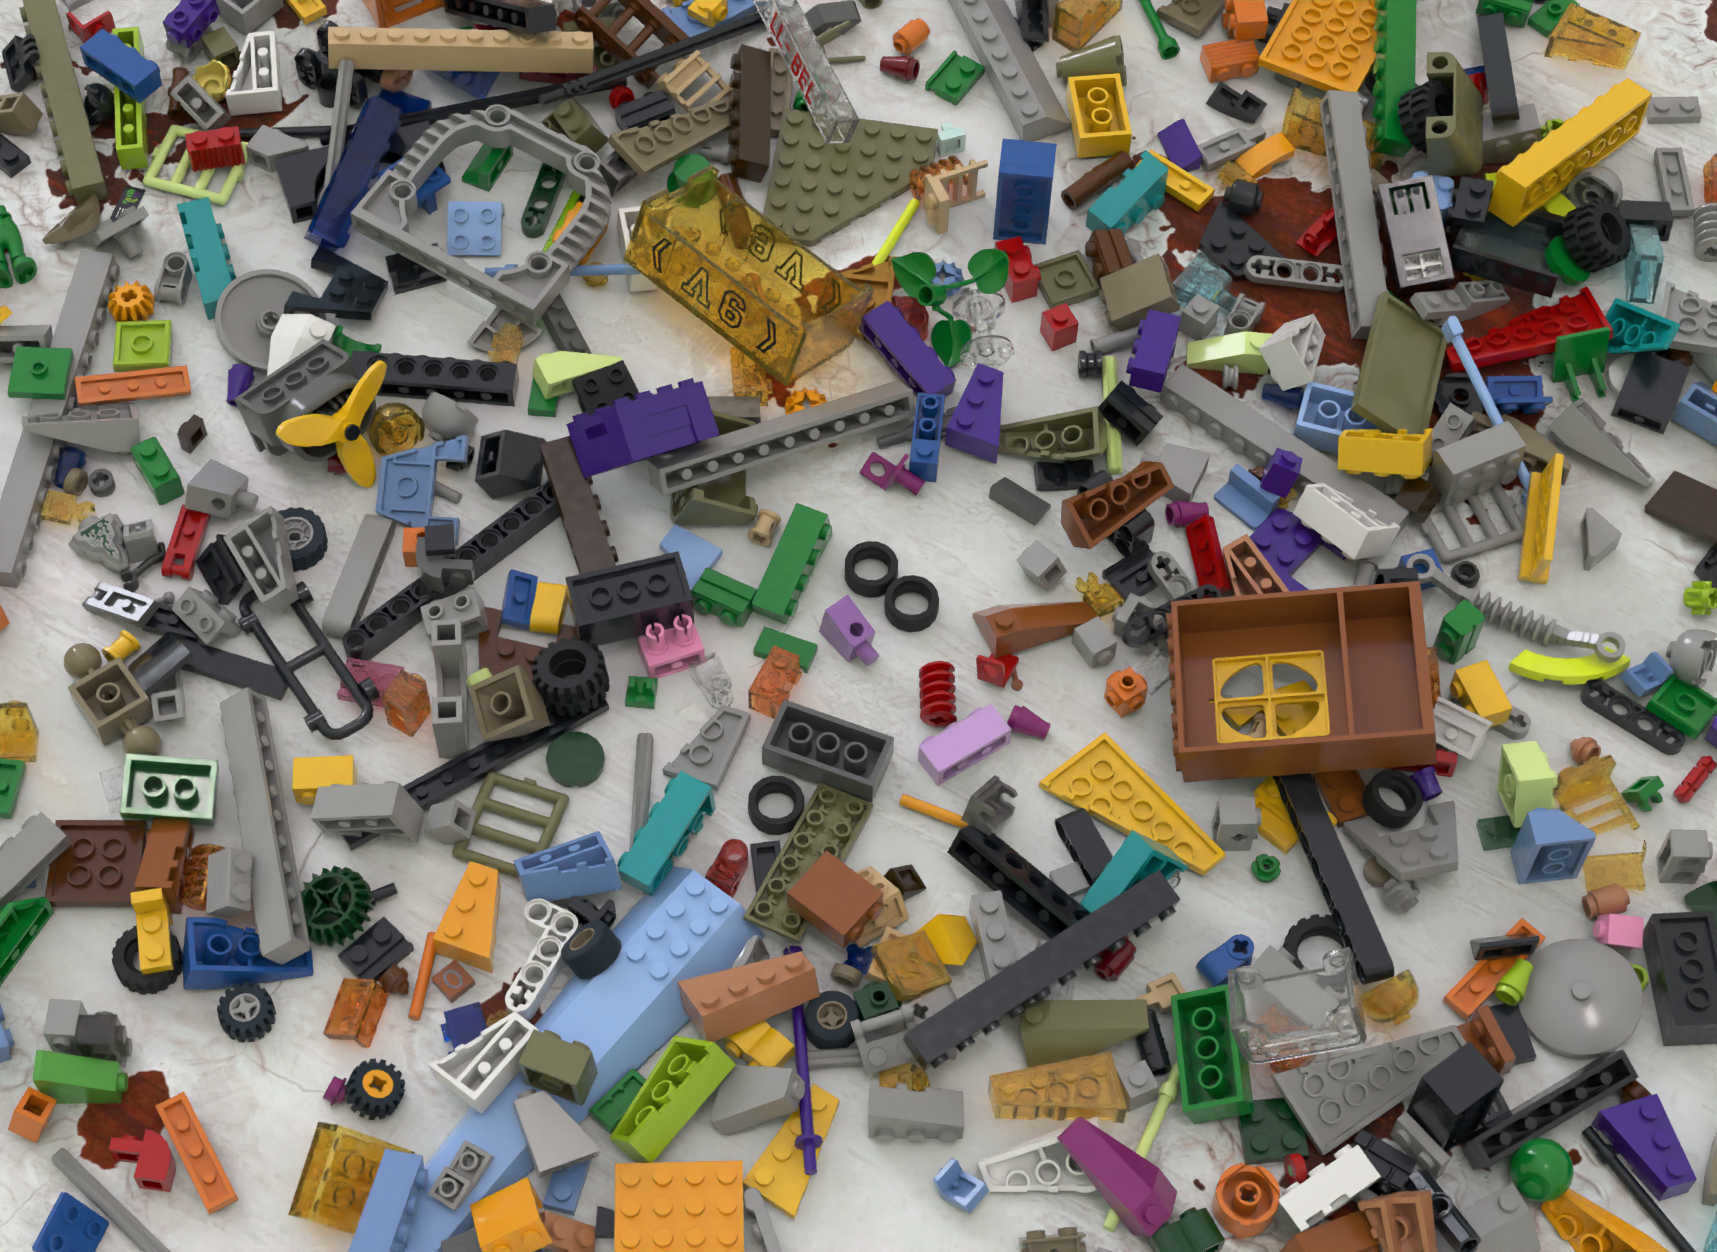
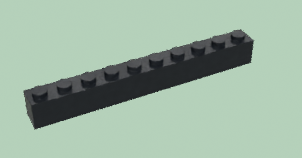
(1041, 970)

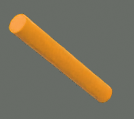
(932, 810)

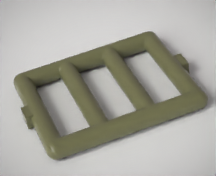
(483, 802)

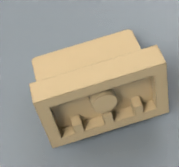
(894, 907)

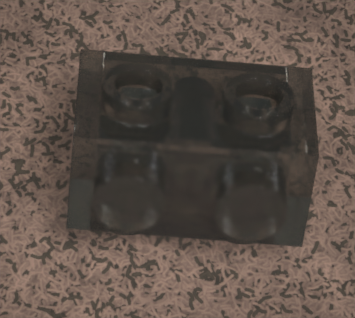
(103, 1037)

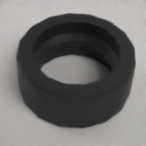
(870, 550)
(917, 585)
(769, 785)
(1383, 813)

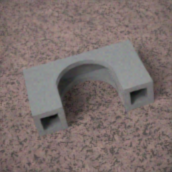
(451, 703)

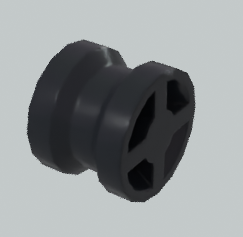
(1090, 363)

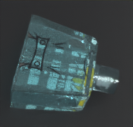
(1207, 280)

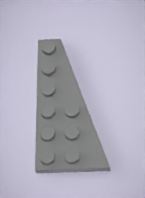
(1696, 319)
(1356, 1088)

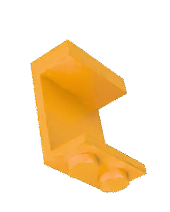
(510, 1220)

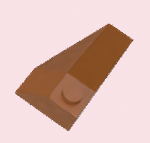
(1027, 625)

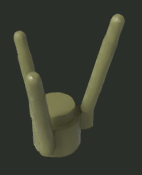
(832, 34)

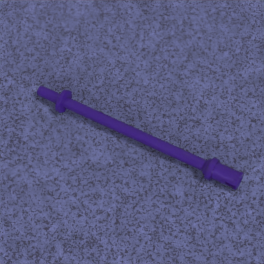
(808, 1140)

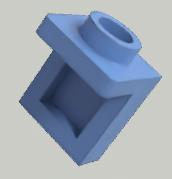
(1648, 675)
(959, 1187)

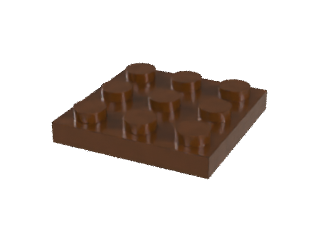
(98, 865)

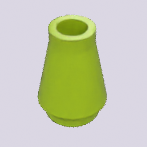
(1513, 984)

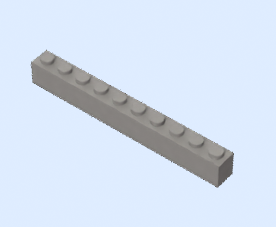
(1353, 207)
(780, 437)
(1259, 437)
(264, 826)

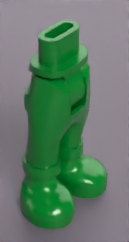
(10, 238)

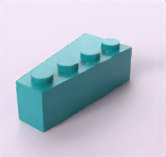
(206, 251)
(666, 832)

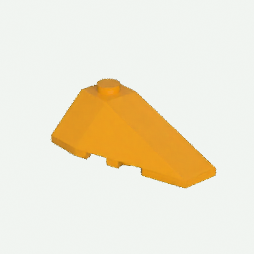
(1594, 1228)

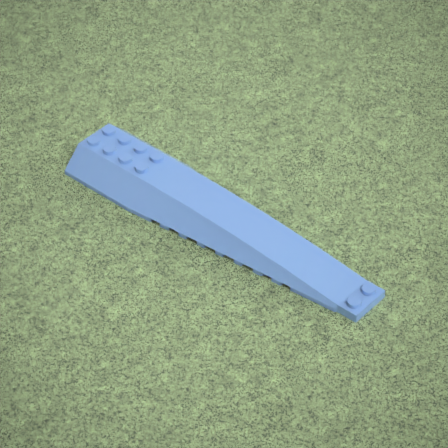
(619, 1014)

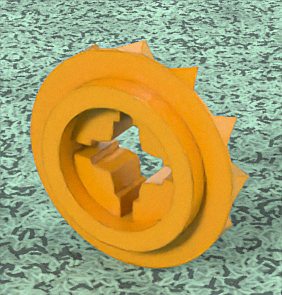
(795, 401)

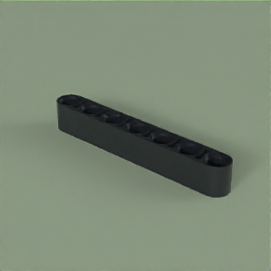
(1498, 68)

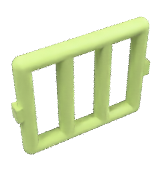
(175, 186)

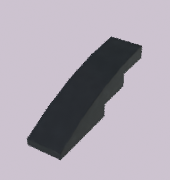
(1033, 20)

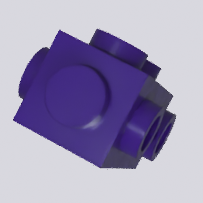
(190, 20)

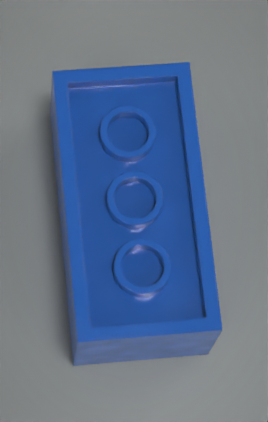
(1024, 190)

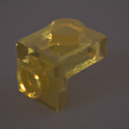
(906, 1074)

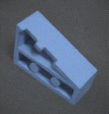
(569, 870)

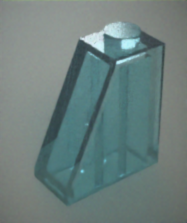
(1643, 264)

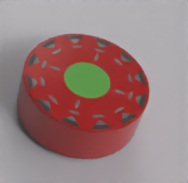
(1295, 1168)

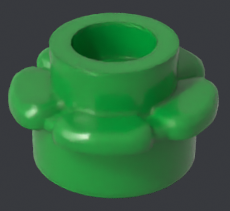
(1266, 875)

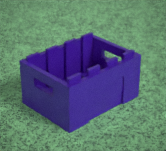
(642, 427)

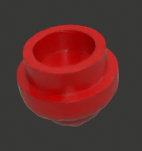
(619, 95)

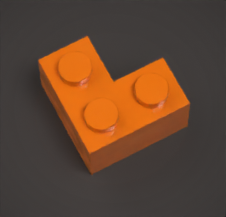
(1245, 19)

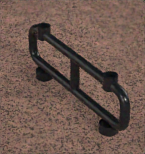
(362, 692)

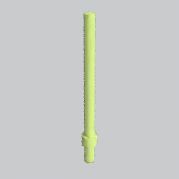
(1167, 1094)

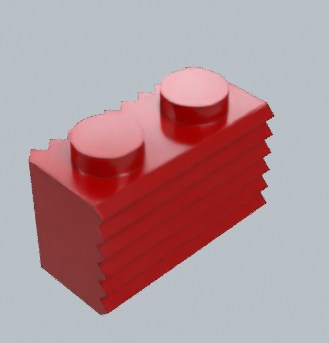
(215, 148)

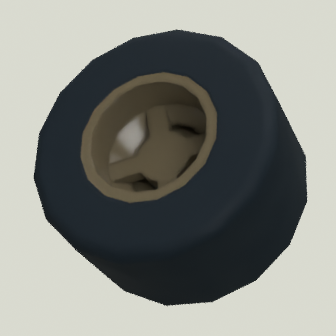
(591, 949)
(831, 1009)

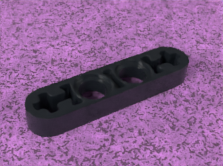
(1153, 632)
(1630, 720)

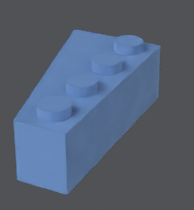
(391, 1203)

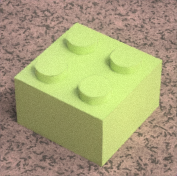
(1525, 780)

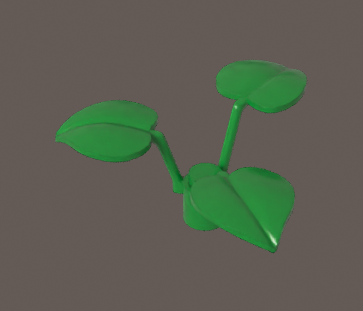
(915, 275)

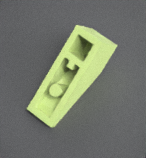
(1229, 350)
(558, 370)

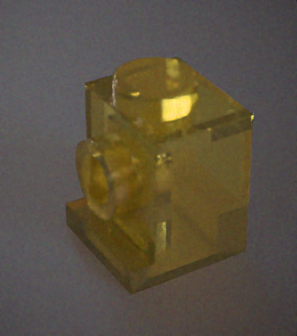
(506, 344)

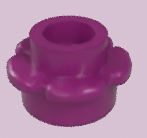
(335, 1091)

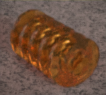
(917, 177)
(195, 886)

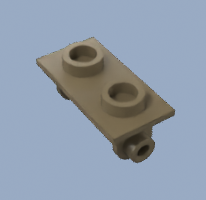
(1065, 1241)

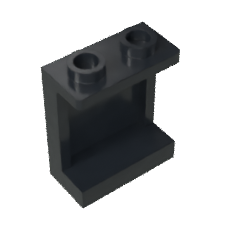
(1650, 391)

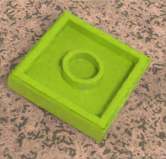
(142, 345)

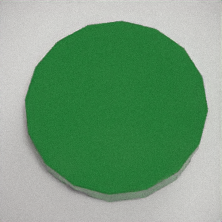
(1561, 263)

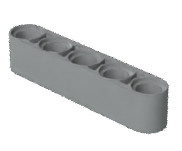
(359, 575)

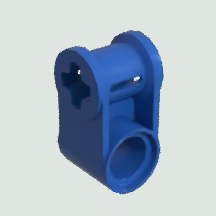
(1217, 962)

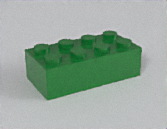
(1210, 1064)

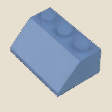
(1550, 847)

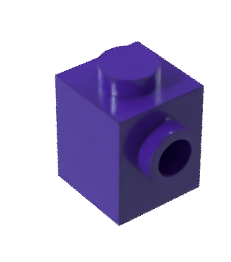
(1281, 472)

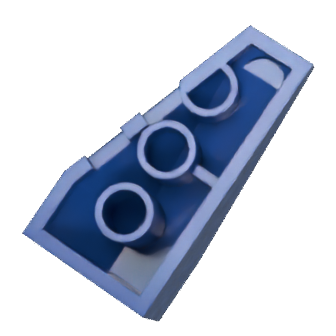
(226, 955)

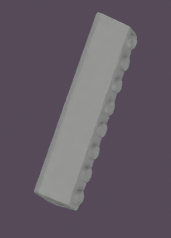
(1011, 68)

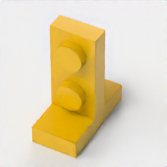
(153, 930)

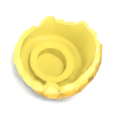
(214, 79)

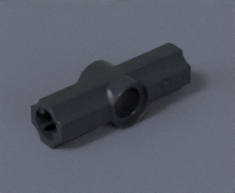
(1451, 1223)

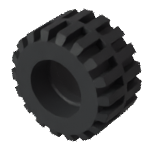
(1421, 102)
(1596, 235)
(567, 659)

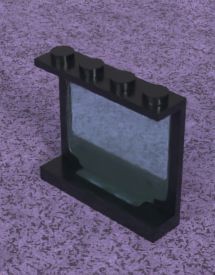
(1510, 253)

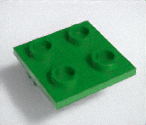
(1581, 355)

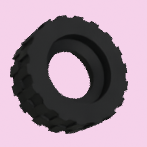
(131, 977)

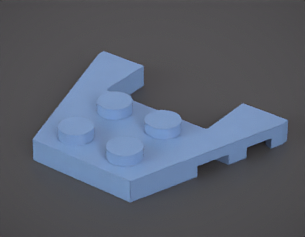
(409, 483)

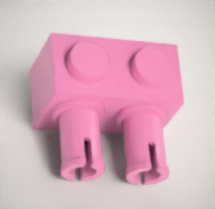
(670, 649)

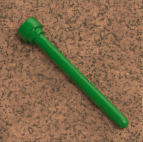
(1167, 46)

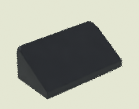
(1504, 946)

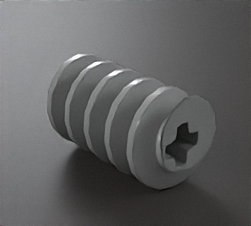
(1705, 232)

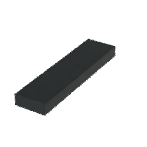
(235, 670)

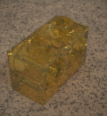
(749, 376)

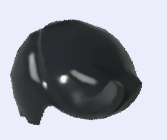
(99, 104)

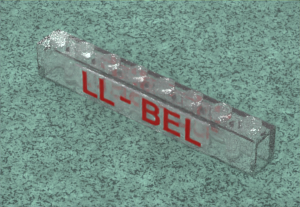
(809, 69)

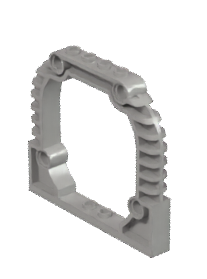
(517, 290)

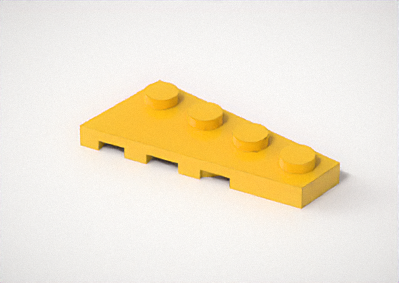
(780, 1169)

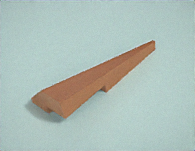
(1402, 1221)

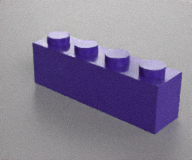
(906, 351)

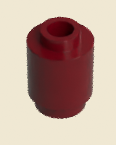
(1115, 964)

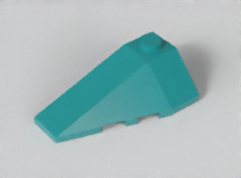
(1638, 329)

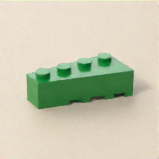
(792, 563)

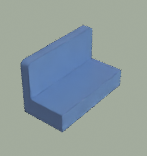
(1246, 499)

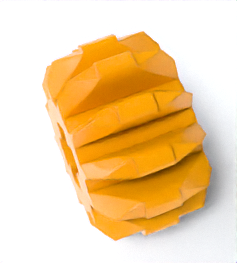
(131, 302)

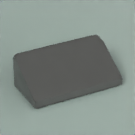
(1019, 500)

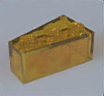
(1081, 20)
(1592, 38)

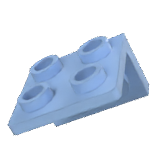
(474, 228)

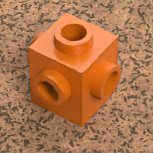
(1125, 691)

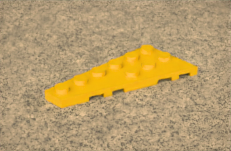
(1127, 799)

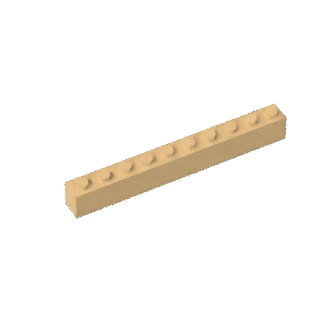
(461, 50)

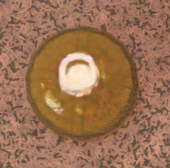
(395, 428)
(1392, 999)

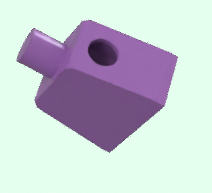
(849, 631)

